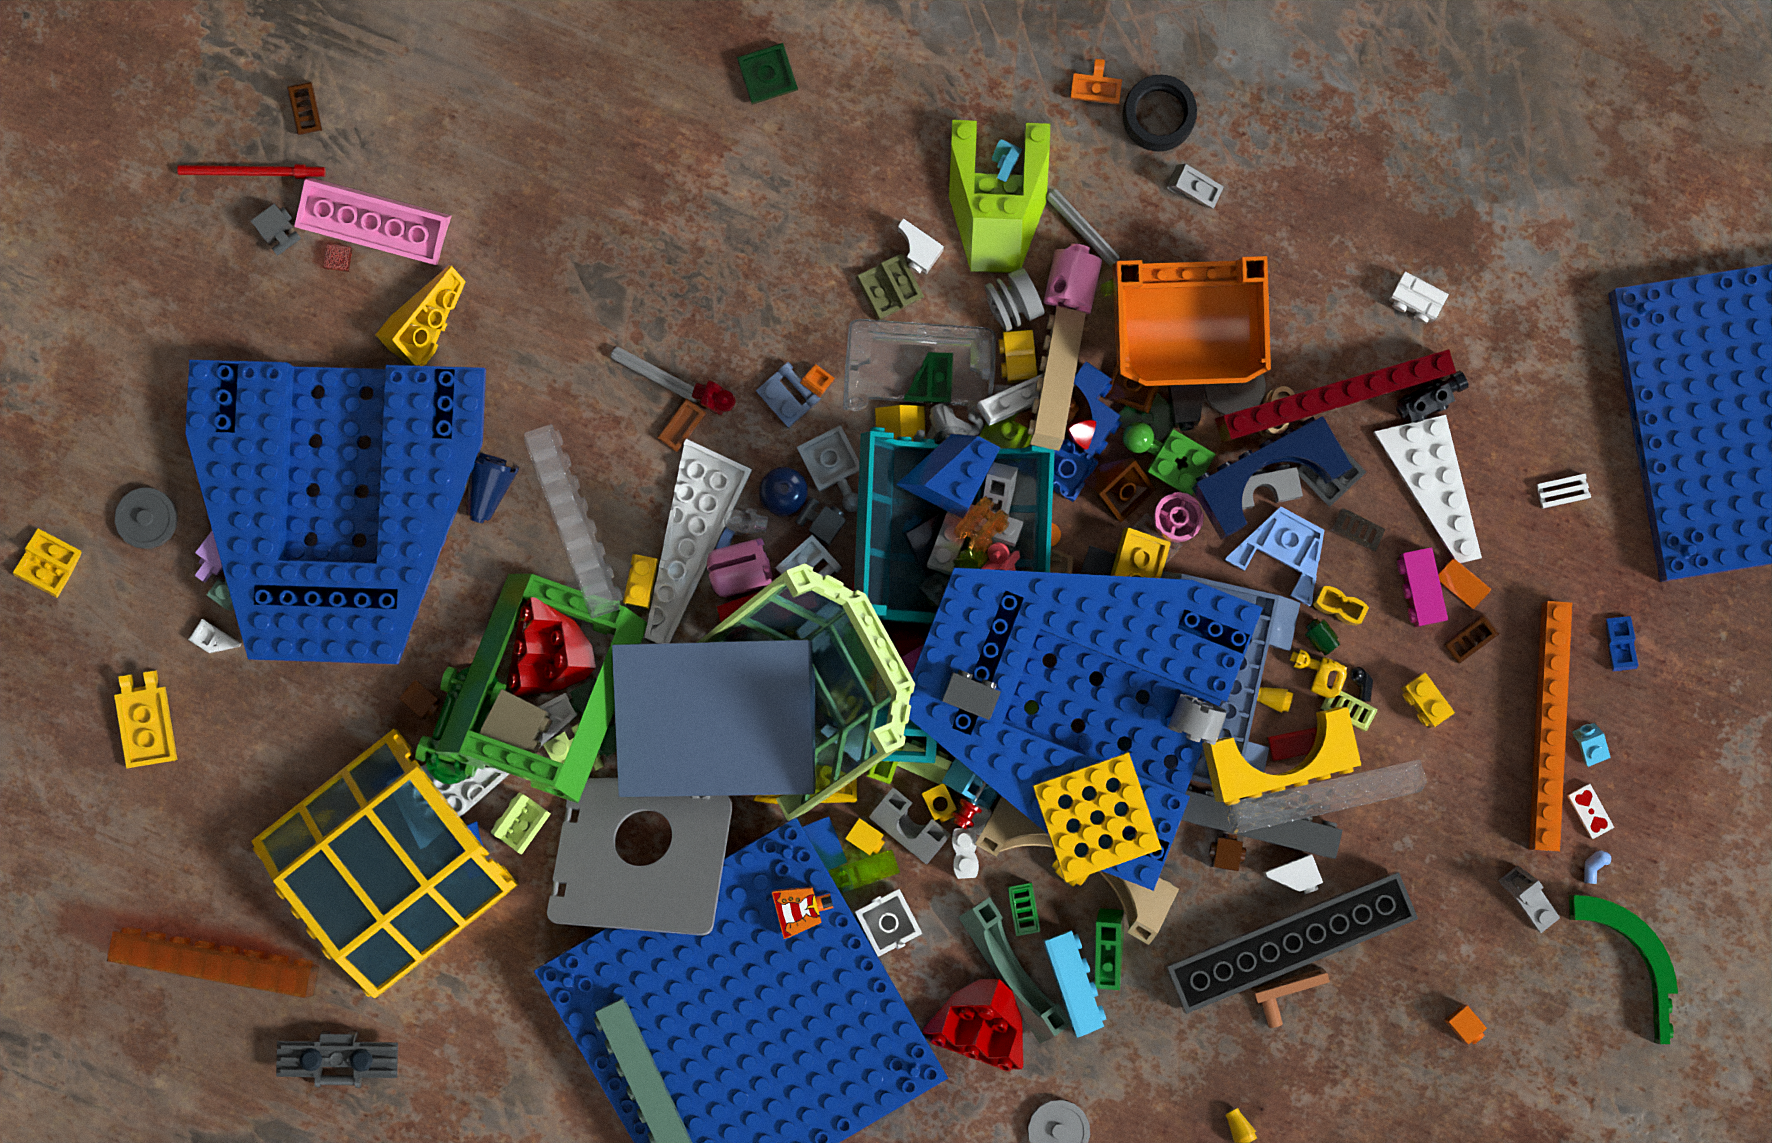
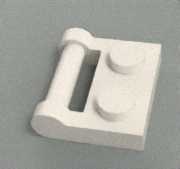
(810, 553)

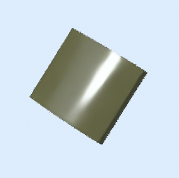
(889, 287)

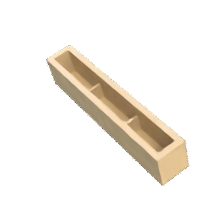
(1058, 377)

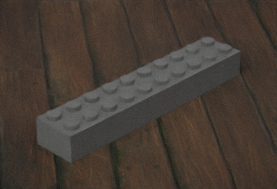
(1291, 942)

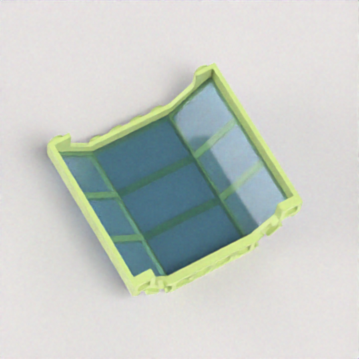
(858, 673)

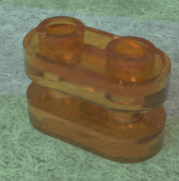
(982, 539)

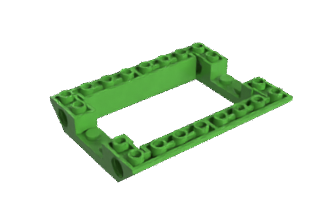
(545, 774)

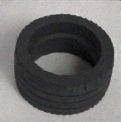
(1169, 85)

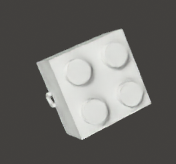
(888, 922)

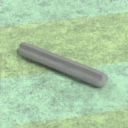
(1082, 227)
(653, 373)

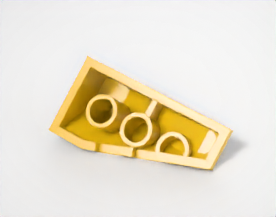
(417, 324)

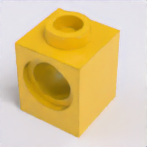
(939, 791)
(866, 837)

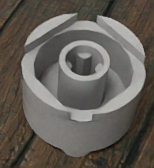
(1197, 719)

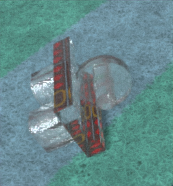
(745, 522)

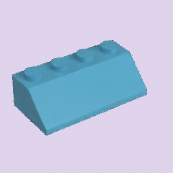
(1073, 983)

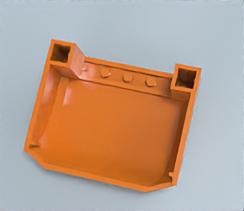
(1192, 321)

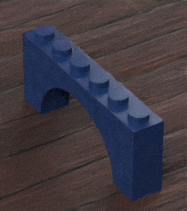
(1309, 445)

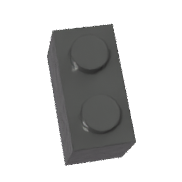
(971, 695)

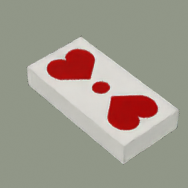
(1590, 811)

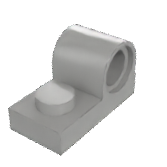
(1193, 184)

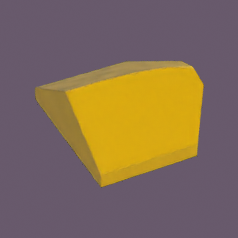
(901, 420)

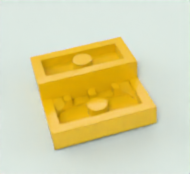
(47, 563)

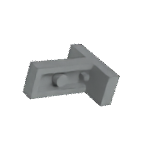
(1529, 896)

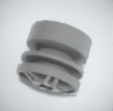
(1014, 299)

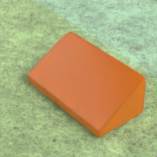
(1463, 583)

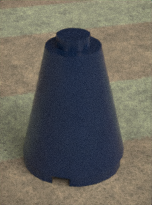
(488, 486)

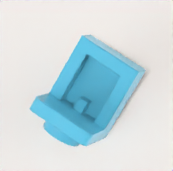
(1592, 744)

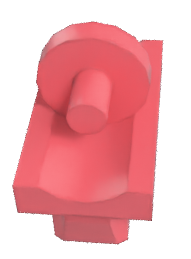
(1000, 558)

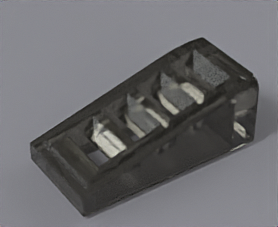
(1337, 529)

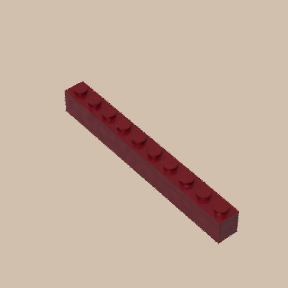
(1335, 395)

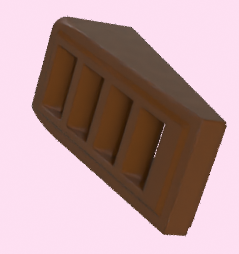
(299, 88)
(1493, 632)

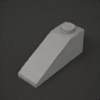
(1000, 486)

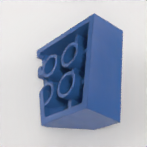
(952, 473)

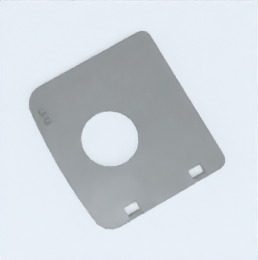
(666, 896)

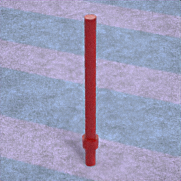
(299, 171)

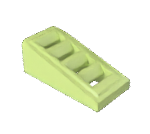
(1371, 711)

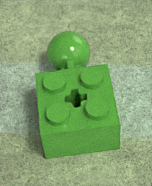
(1139, 438)

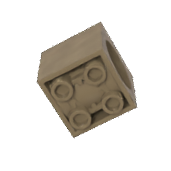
(516, 722)

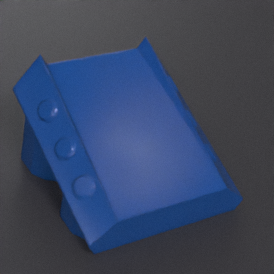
(1071, 469)

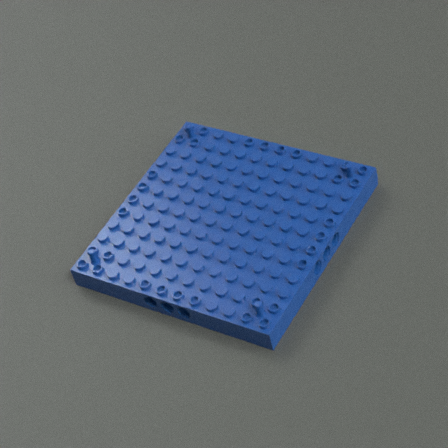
(1702, 415)
(748, 1025)

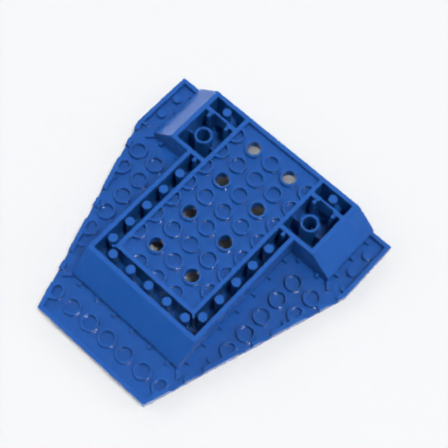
(254, 467)
(1132, 631)

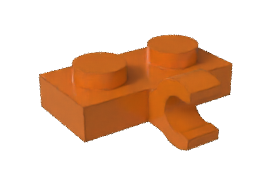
(1096, 87)

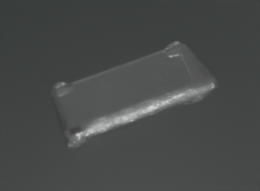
(888, 355)

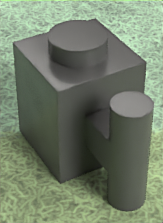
(273, 225)
(825, 525)

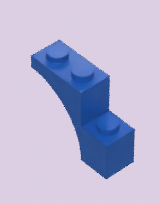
(1093, 385)

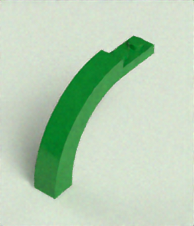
(1648, 946)

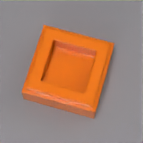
(817, 380)

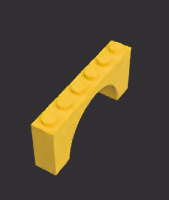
(1332, 752)

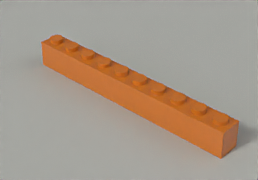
(1550, 726)

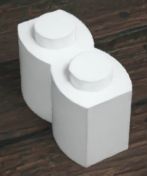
(965, 860)

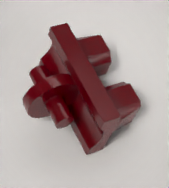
(714, 397)

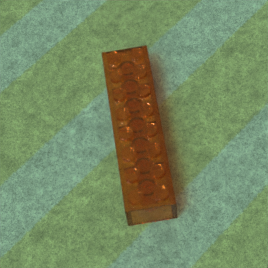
(213, 963)

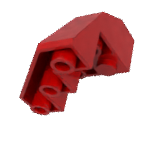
(548, 651)
(981, 1024)

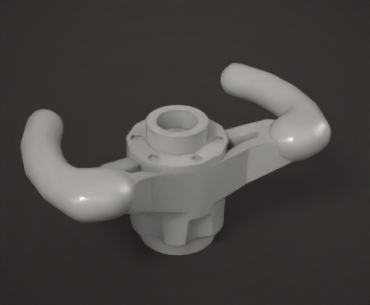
(945, 423)

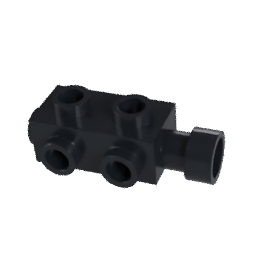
(1427, 401)

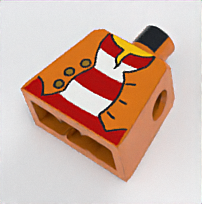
(799, 909)

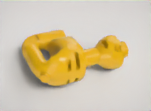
(1323, 669)

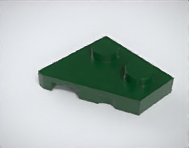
(933, 379)

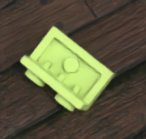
(931, 771)
(520, 822)

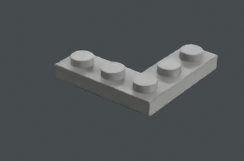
(949, 545)

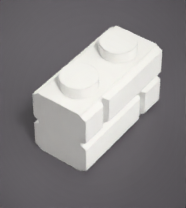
(1417, 298)

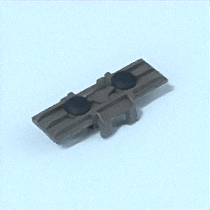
(337, 1050)

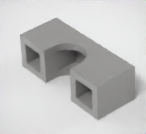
(1282, 482)
(921, 840)

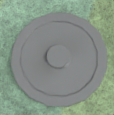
(1058, 1123)

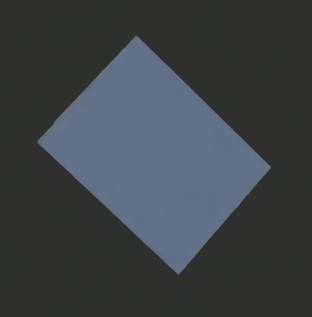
(715, 718)

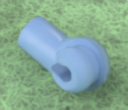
(1593, 864)

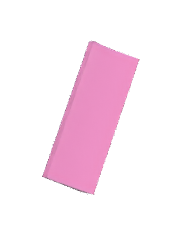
(372, 220)

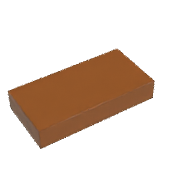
(681, 425)

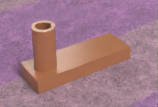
(1269, 992)

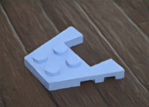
(1291, 543)

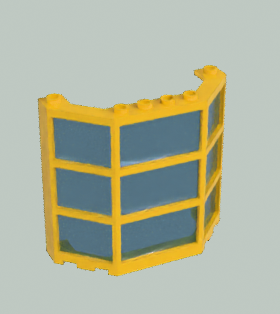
(380, 866)

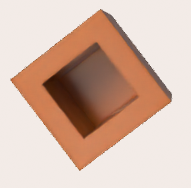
(1466, 1025)

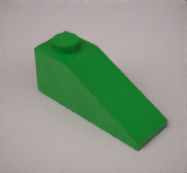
(1109, 948)

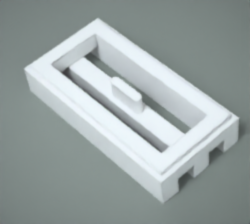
(1584, 487)

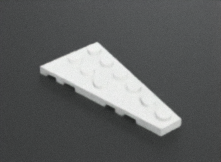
(1431, 472)

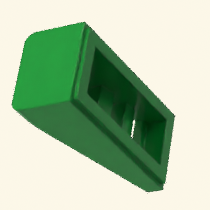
(1018, 889)

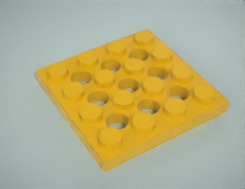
(1056, 818)

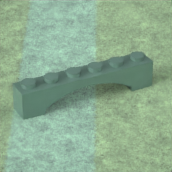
(1038, 1011)

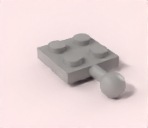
(831, 461)

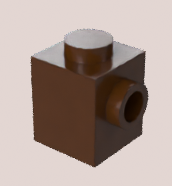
(1227, 852)

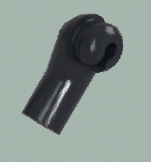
(1363, 681)

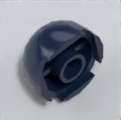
(783, 491)

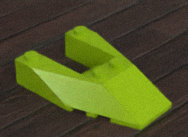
(996, 215)

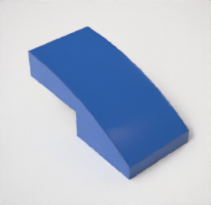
(1621, 643)

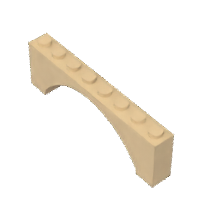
(1143, 907)

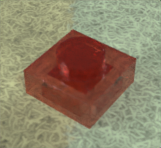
(337, 257)

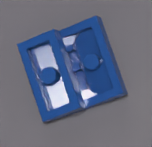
(826, 842)

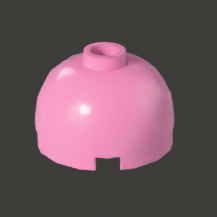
(1178, 517)

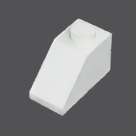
(1298, 874)

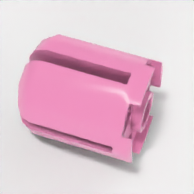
(739, 568)

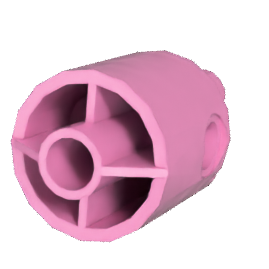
(1073, 278)

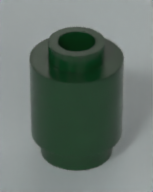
(1322, 636)

